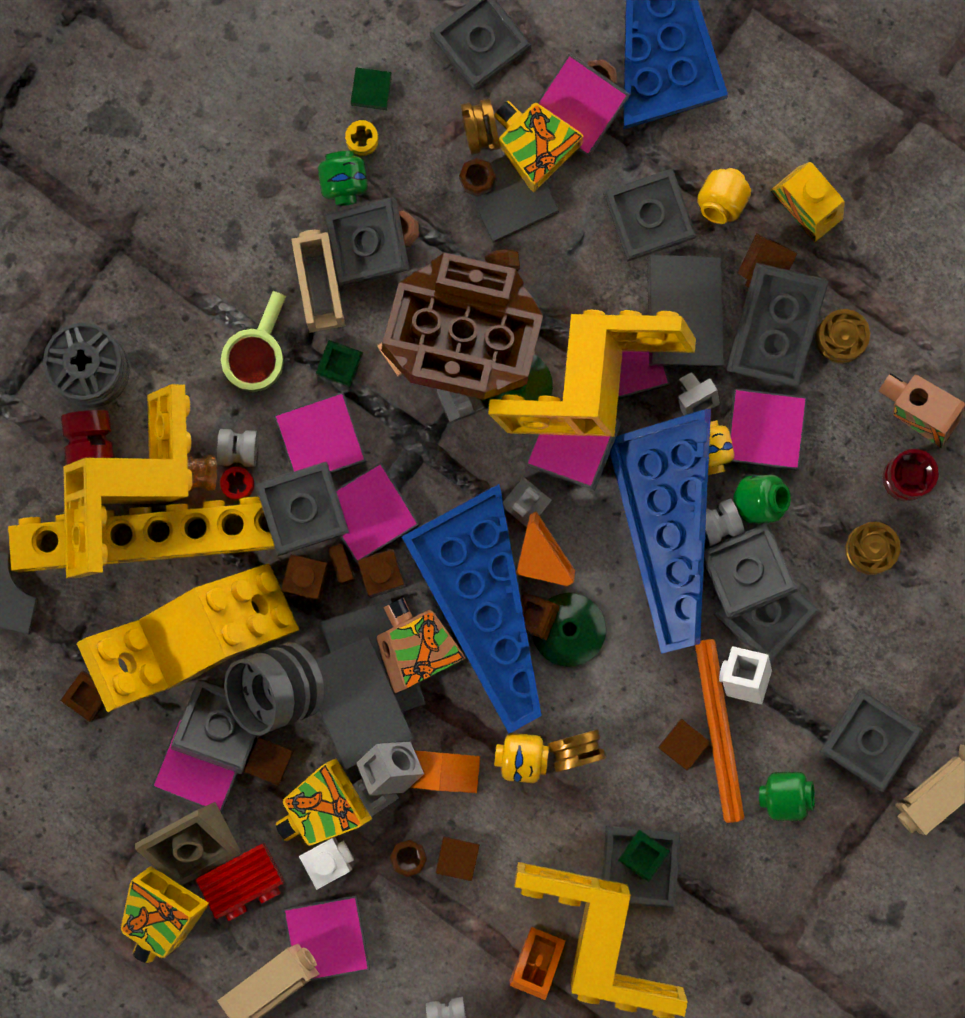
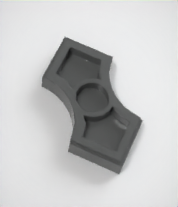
(16, 606)

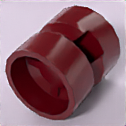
(87, 435)
(910, 475)

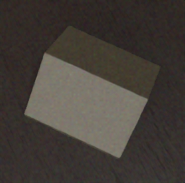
(190, 845)

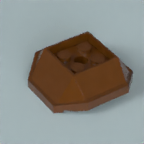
(466, 300)

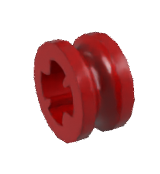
(226, 486)

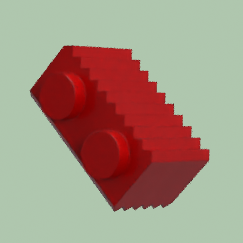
(241, 881)

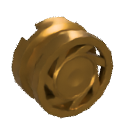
(476, 128)
(842, 336)
(872, 548)
(581, 745)

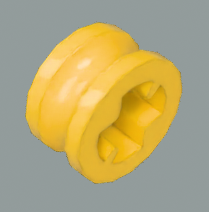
(351, 133)

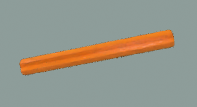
(719, 731)

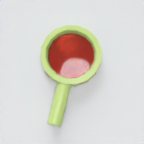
(252, 356)

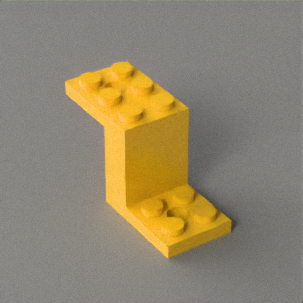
(593, 373)
(126, 481)
(187, 636)
(600, 941)

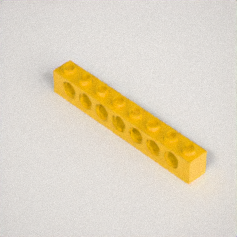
(28, 555)

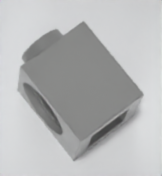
(390, 768)

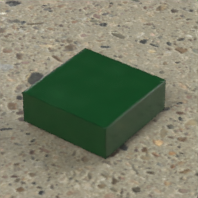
(371, 88)
(339, 363)
(643, 855)

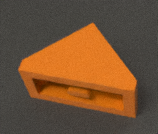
(542, 556)
(448, 772)
(537, 963)

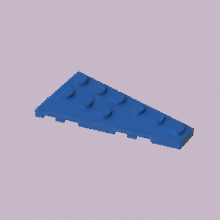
(668, 60)
(665, 504)
(475, 583)

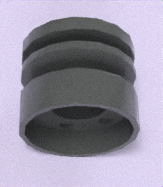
(101, 380)
(274, 688)

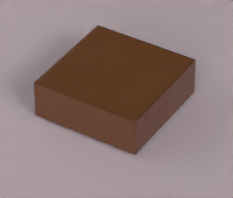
(341, 564)
(538, 615)
(83, 697)
(683, 744)
(268, 761)
(457, 858)

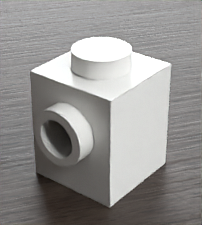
(746, 675)
(327, 862)

